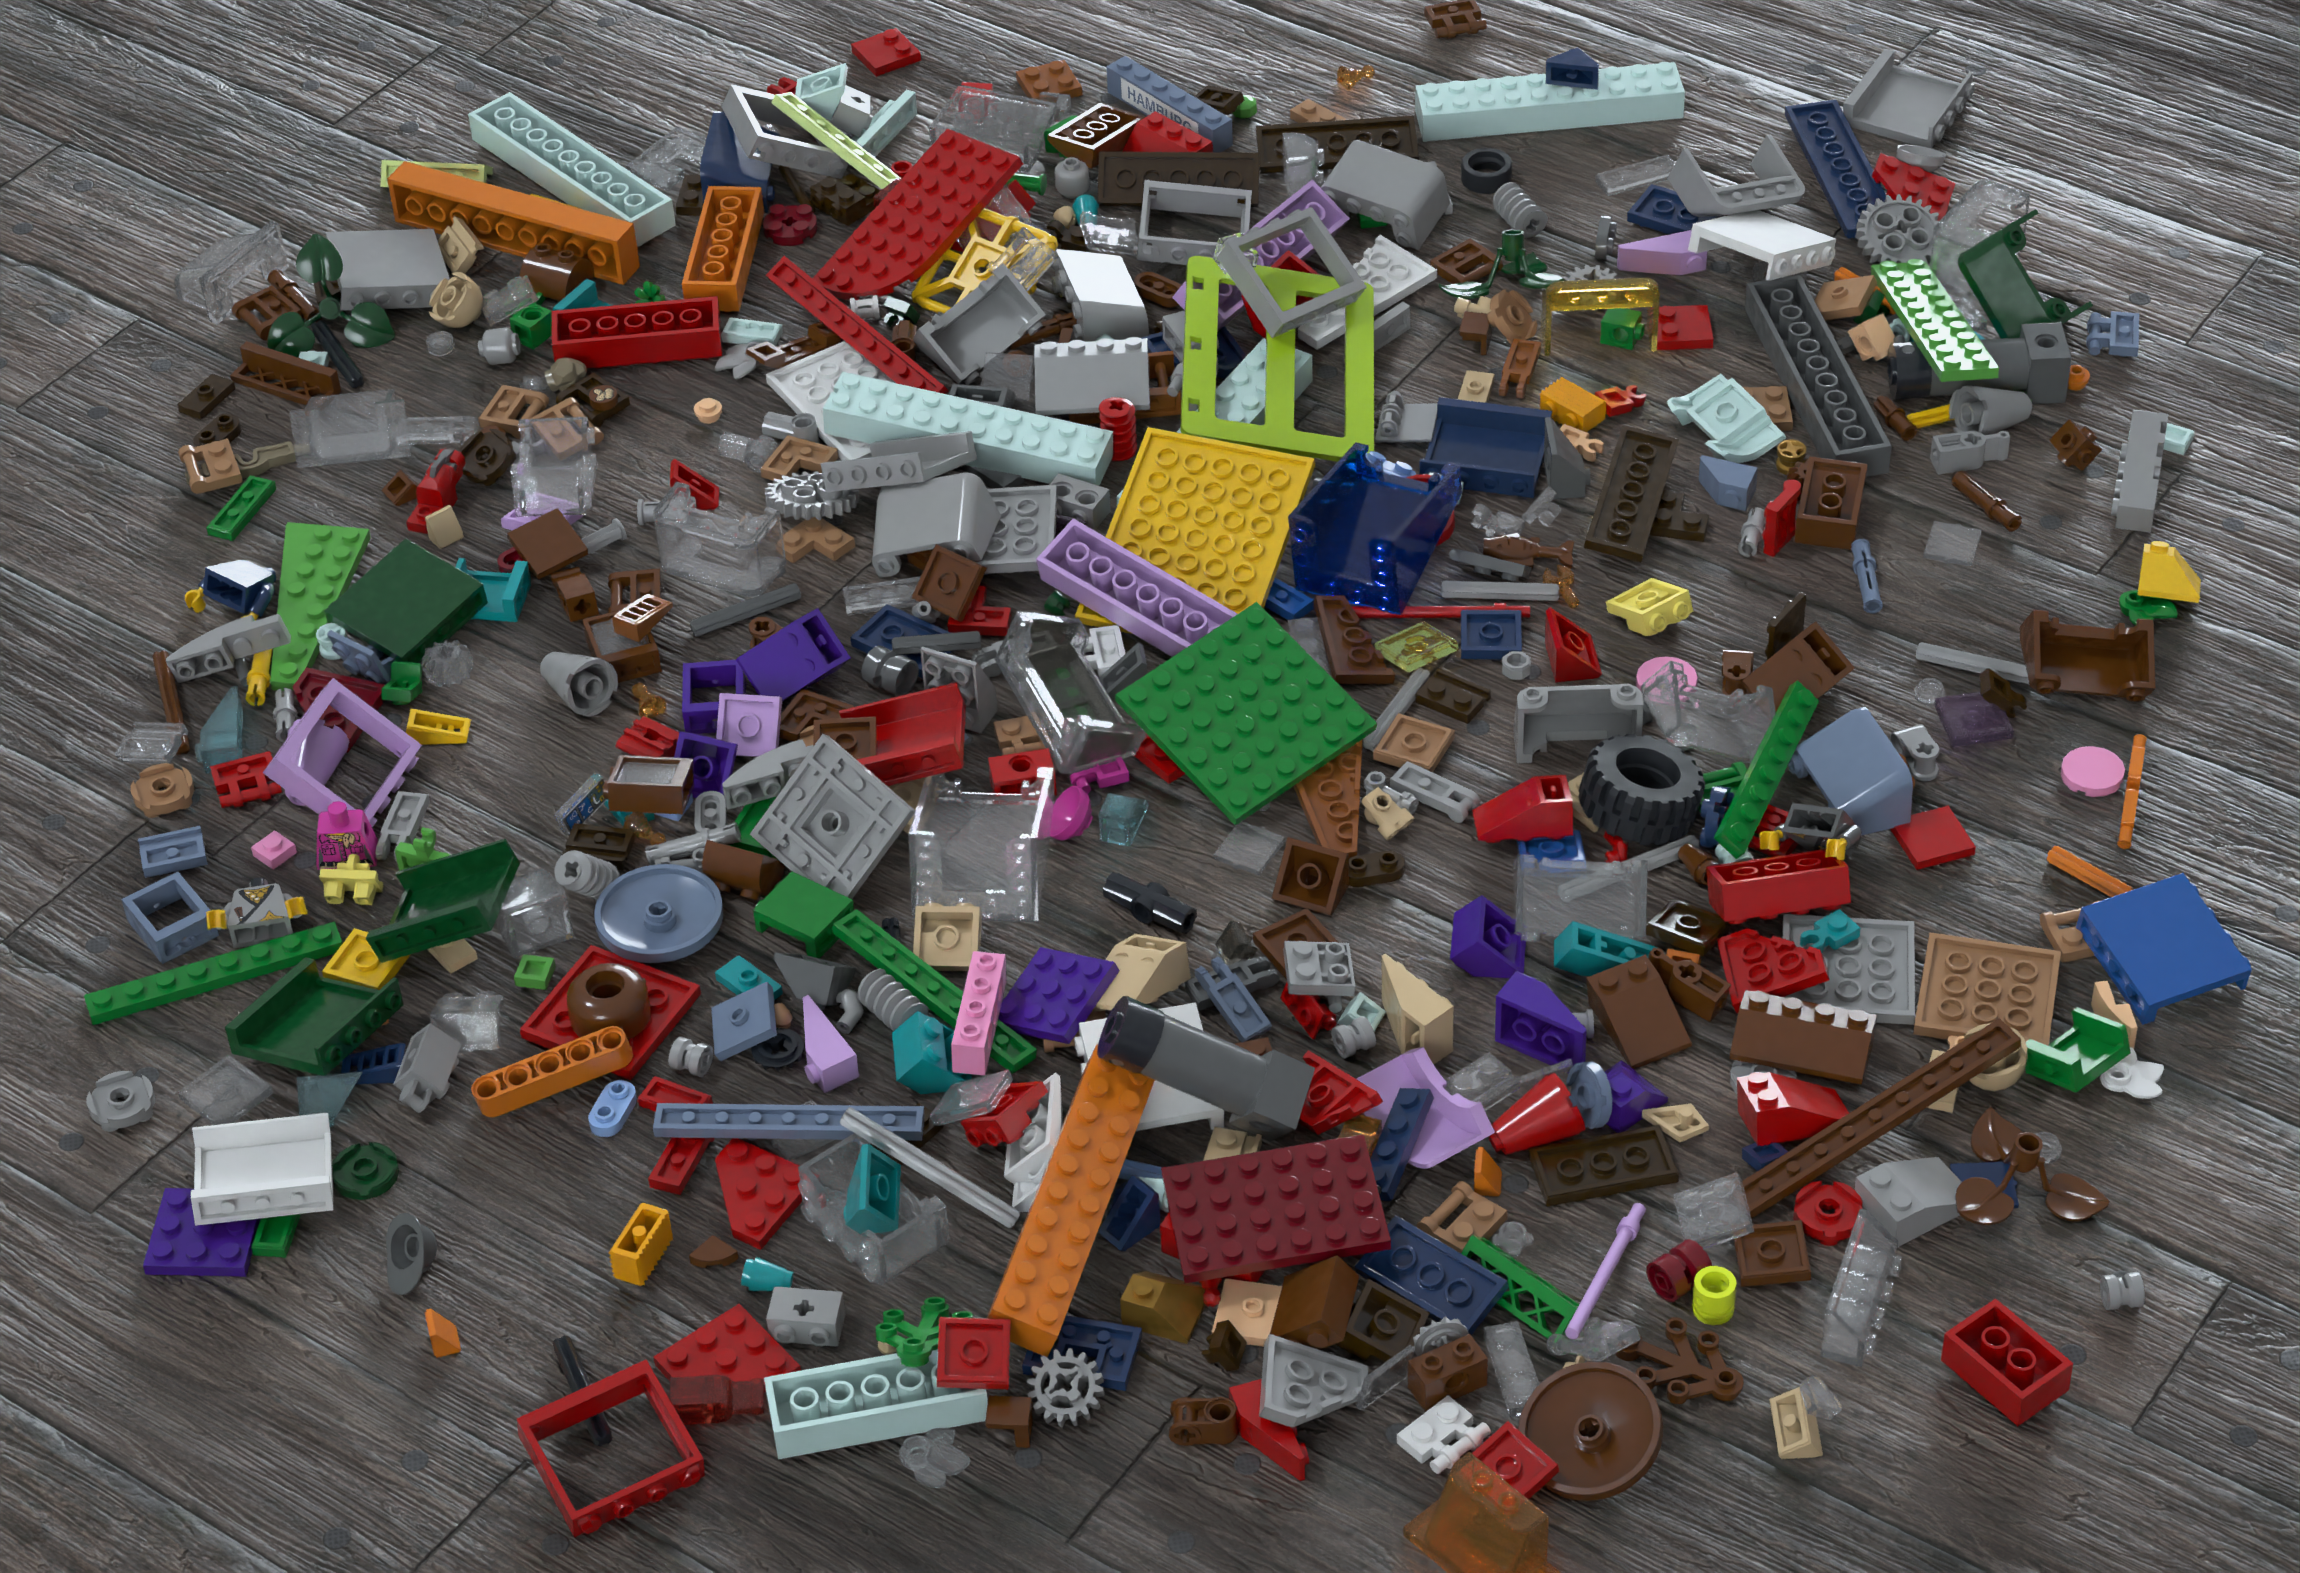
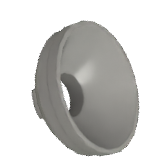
(1920, 156)

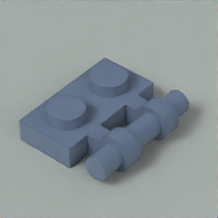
(2122, 335)

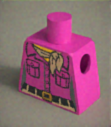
(342, 834)

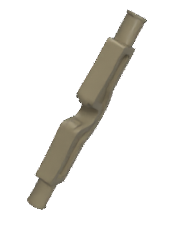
(263, 459)

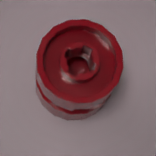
(1674, 1273)

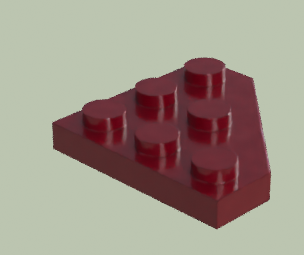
(312, 683)

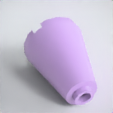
(319, 753)

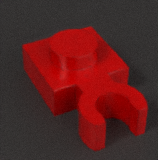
(1621, 401)

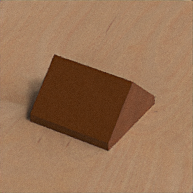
(1312, 876)

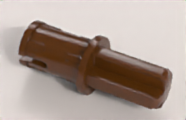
(1895, 418)

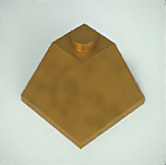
(1162, 1306)

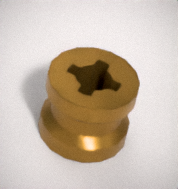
(1789, 453)

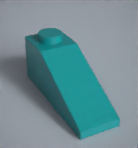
(1592, 950)

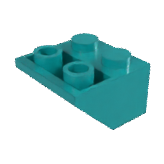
(925, 1055)

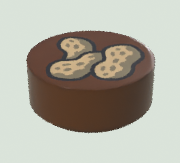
(603, 397)

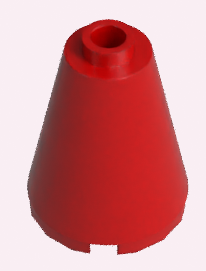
(1537, 1118)

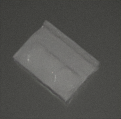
(151, 743)
(1484, 1081)

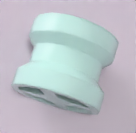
(325, 643)

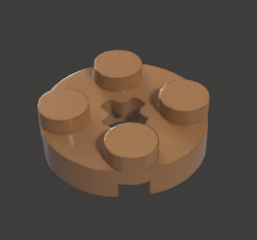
(1512, 316)
(176, 796)

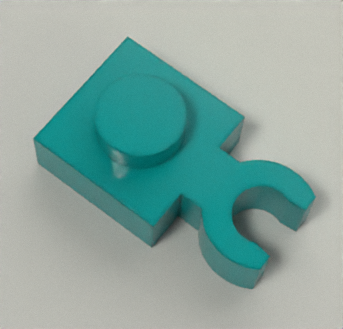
(1831, 930)

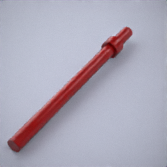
(1435, 611)

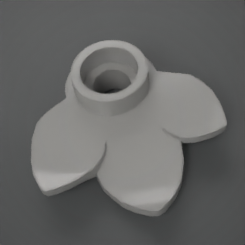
(738, 360)

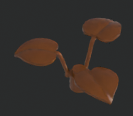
(1999, 1139)

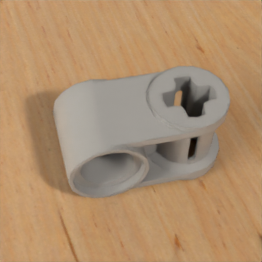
(1918, 750)

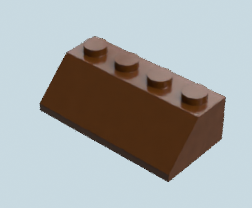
(1803, 1036)

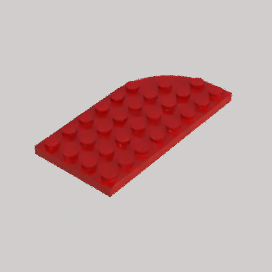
(919, 217)

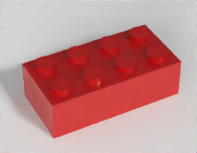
(1778, 886)

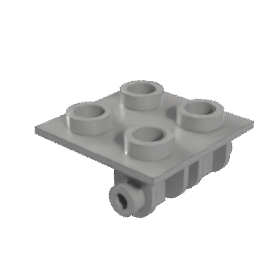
(1405, 421)

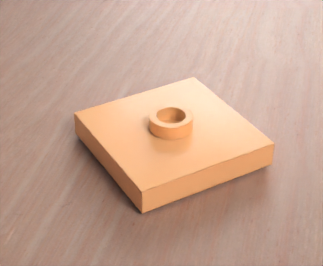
(1249, 1308)

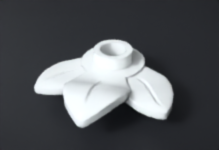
(2134, 1077)

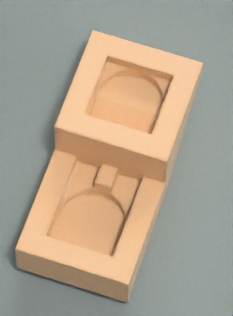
(2105, 1006)

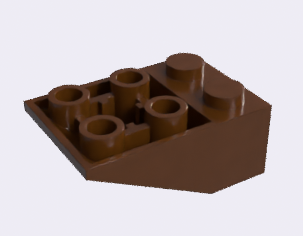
(1807, 658)

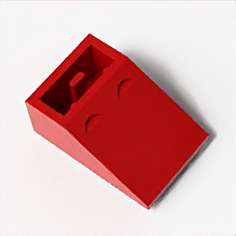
(1527, 811)

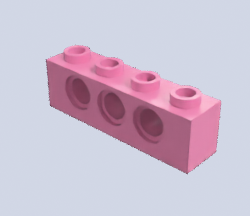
(978, 1013)

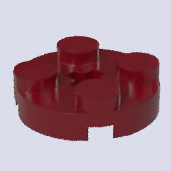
(780, 217)

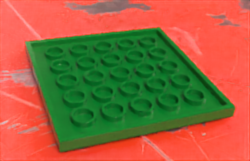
(1246, 713)

